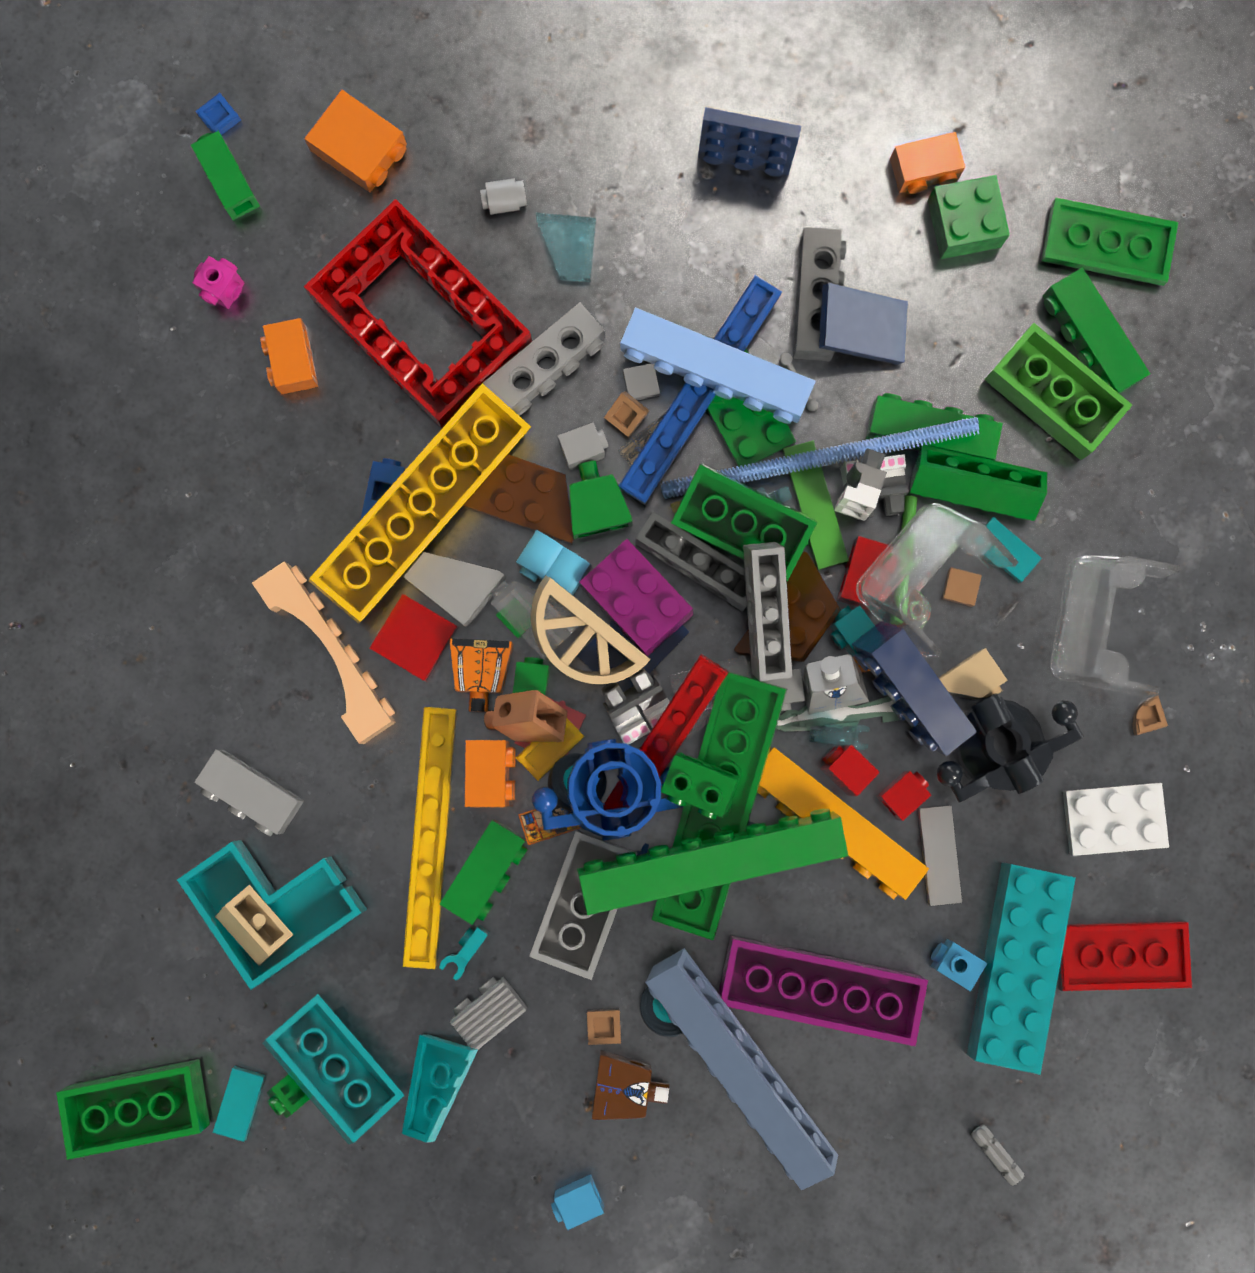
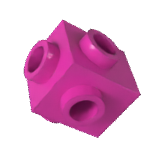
(218, 282)

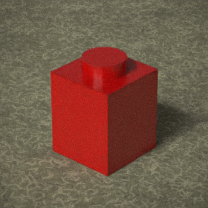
(904, 794)

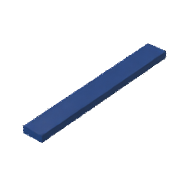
(693, 401)

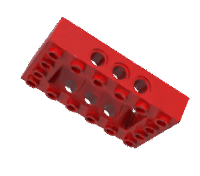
(375, 248)

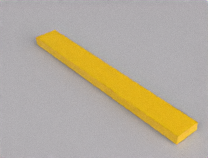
(429, 838)

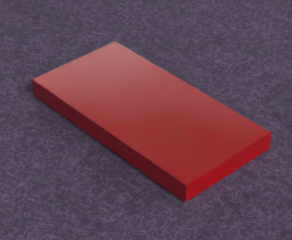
(1126, 956)

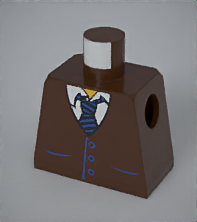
(625, 1088)

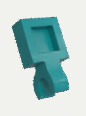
(470, 942)

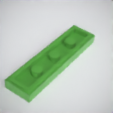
(815, 502)

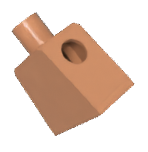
(527, 717)

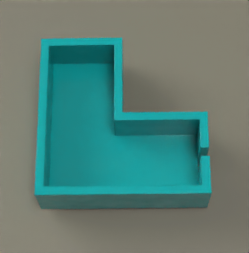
(308, 905)

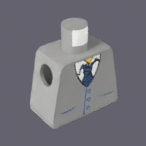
(833, 684)

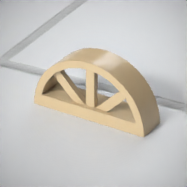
(581, 617)

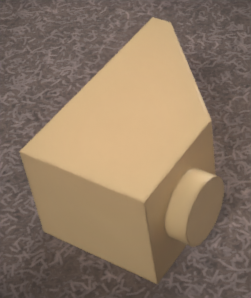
(974, 677)

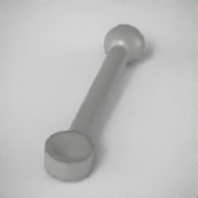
(786, 361)

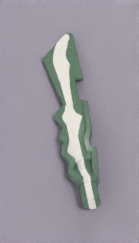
(847, 716)

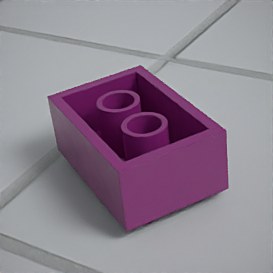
(636, 598)

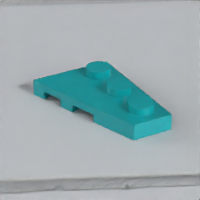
(435, 1082)

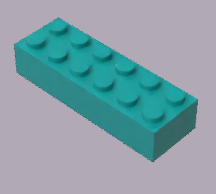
(1021, 968)

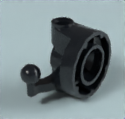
(986, 768)

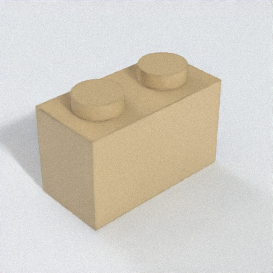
(254, 925)

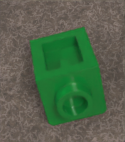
(286, 1097)

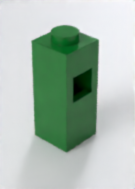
(225, 174)

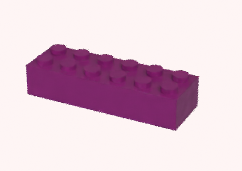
(823, 990)

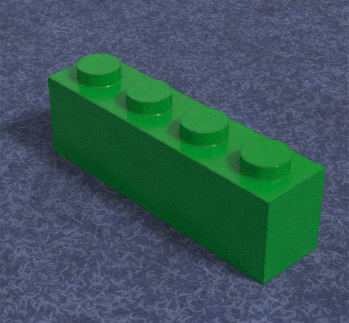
(1094, 331)
(896, 416)
(978, 482)

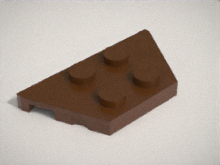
(526, 497)
(809, 610)

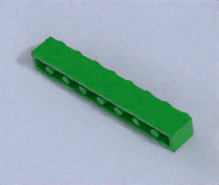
(712, 862)

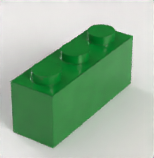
(484, 872)

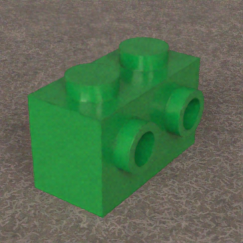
(700, 785)

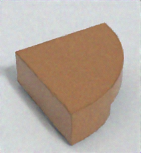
(1149, 716)

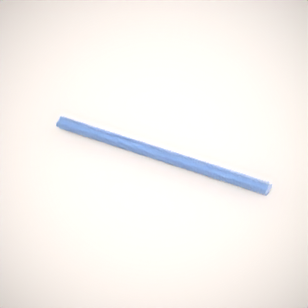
(837, 453)

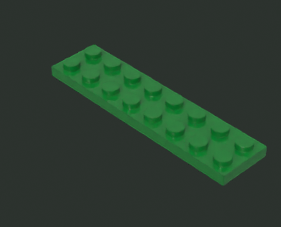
(738, 742)

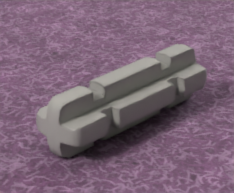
(997, 1155)

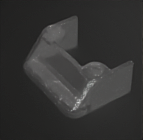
(910, 561)
(1086, 618)

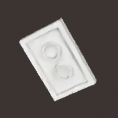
(1115, 819)

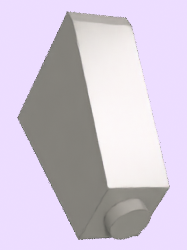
(454, 585)

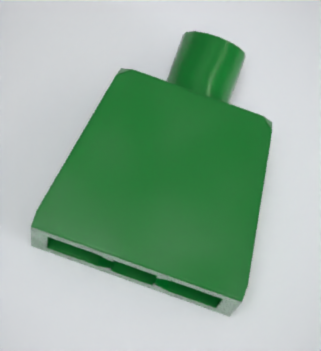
(597, 503)

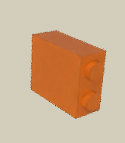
(356, 141)

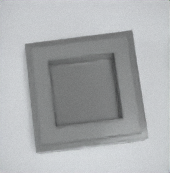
(641, 381)

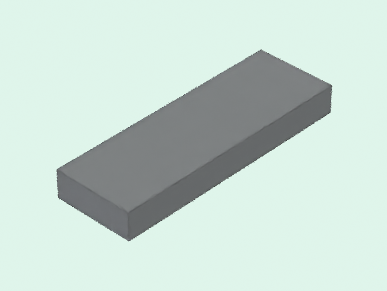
(939, 855)

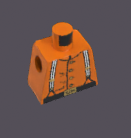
(480, 669)

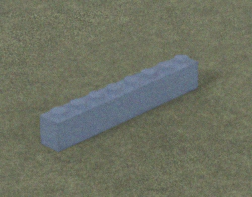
(742, 1069)

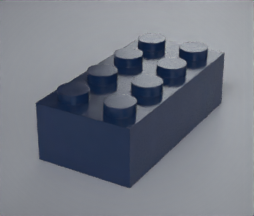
(913, 688)

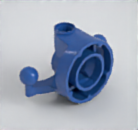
(640, 792)

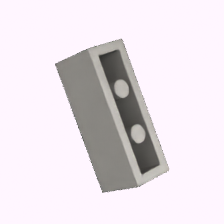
(248, 793)

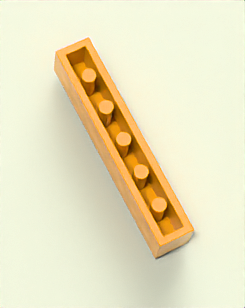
(866, 844)

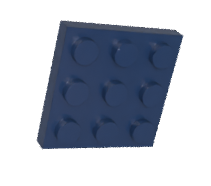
(748, 142)

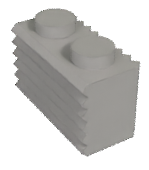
(488, 1013)

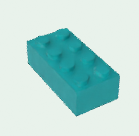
(333, 1069)

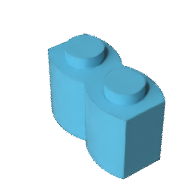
(549, 558)

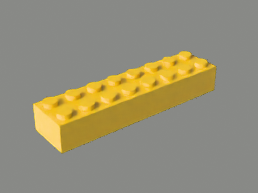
(419, 503)

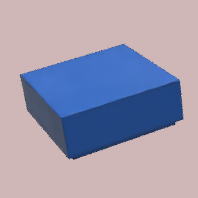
(218, 114)

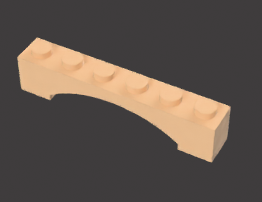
(365, 712)

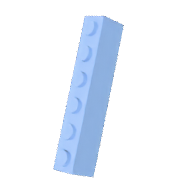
(716, 366)

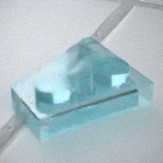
(569, 243)

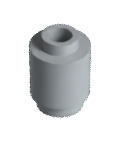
(503, 196)

